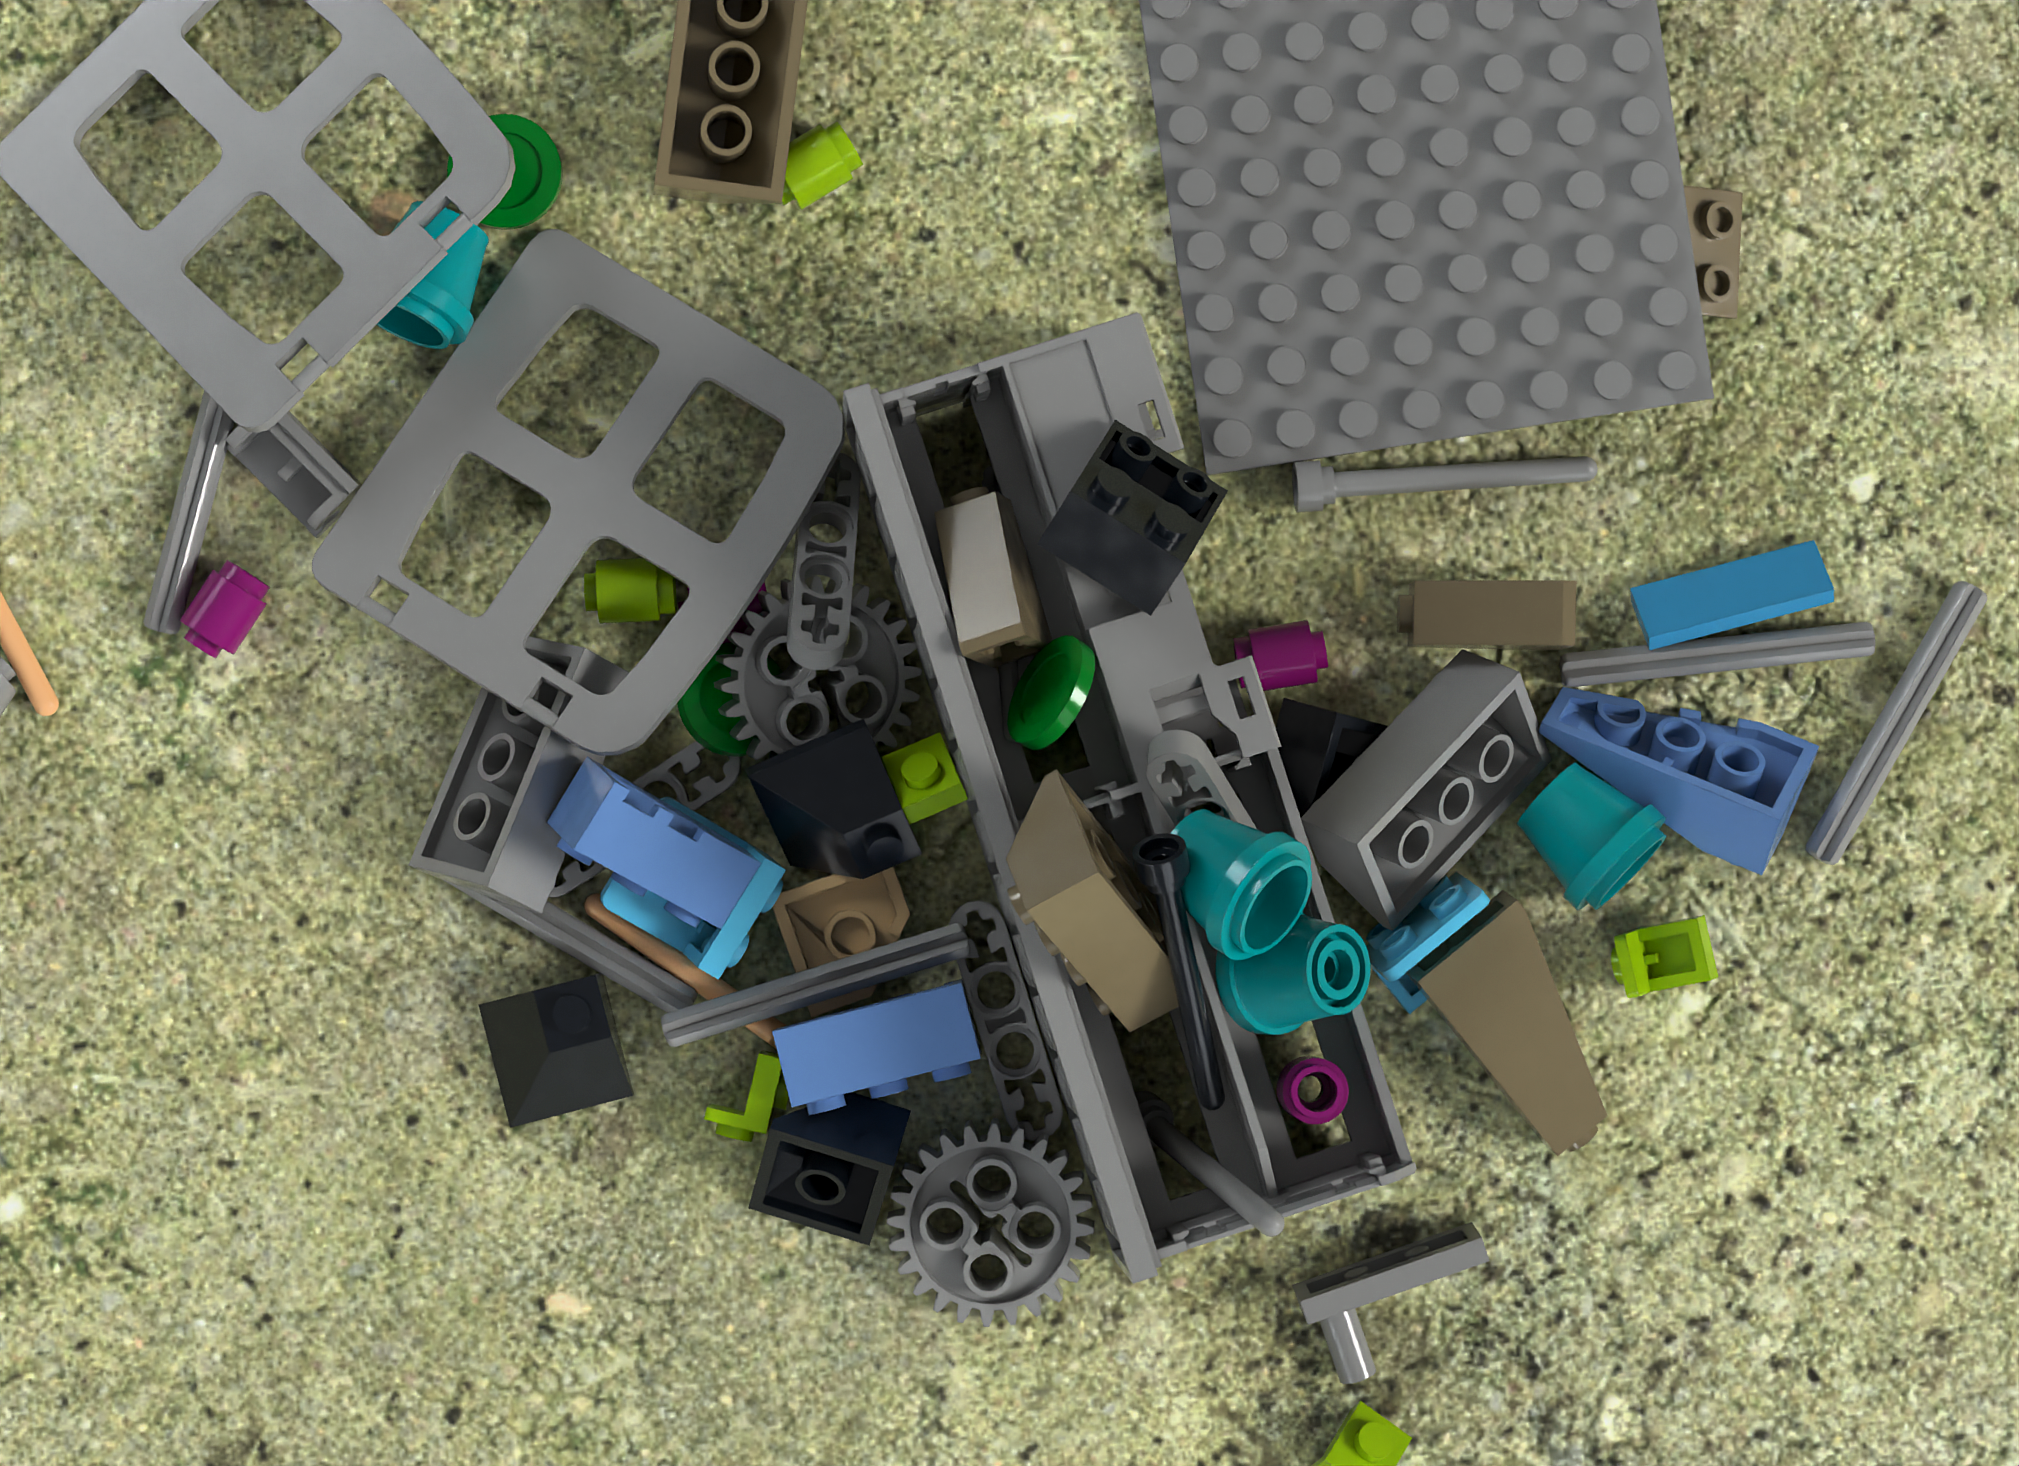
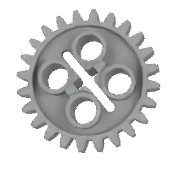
(766, 699)
(947, 1258)

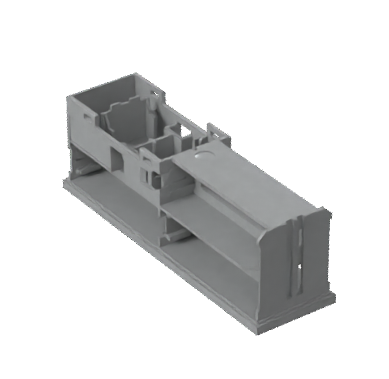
(1152, 674)

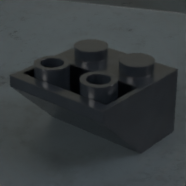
(1133, 517)

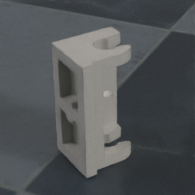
(296, 471)

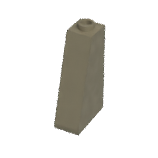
(1509, 1015)

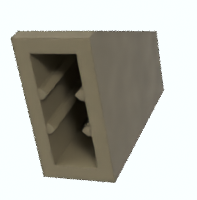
(990, 579)
(1489, 614)

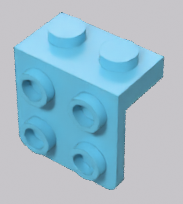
(1428, 925)
(706, 944)

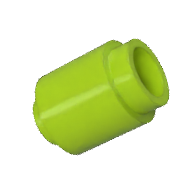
(818, 164)
(629, 591)

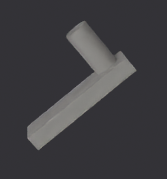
(1336, 1294)

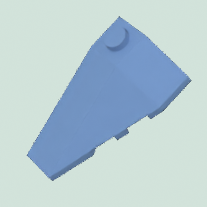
(1711, 781)

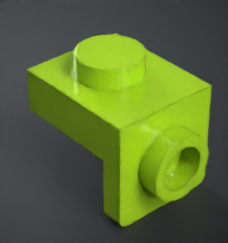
(924, 778)
(1663, 956)
(766, 1093)
(1365, 1441)

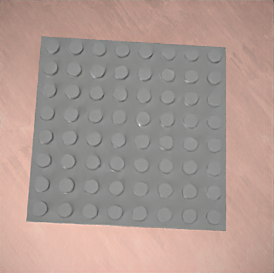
(1421, 219)

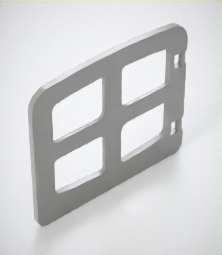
(259, 157)
(587, 495)

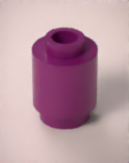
(224, 610)
(1283, 654)
(1332, 1095)

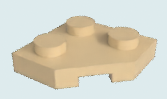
(838, 920)

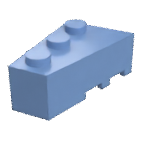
(651, 845)
(878, 1047)

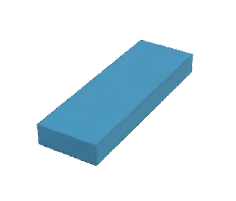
(1732, 595)

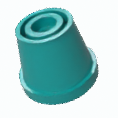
(440, 304)
(1591, 835)
(1243, 883)
(1305, 977)

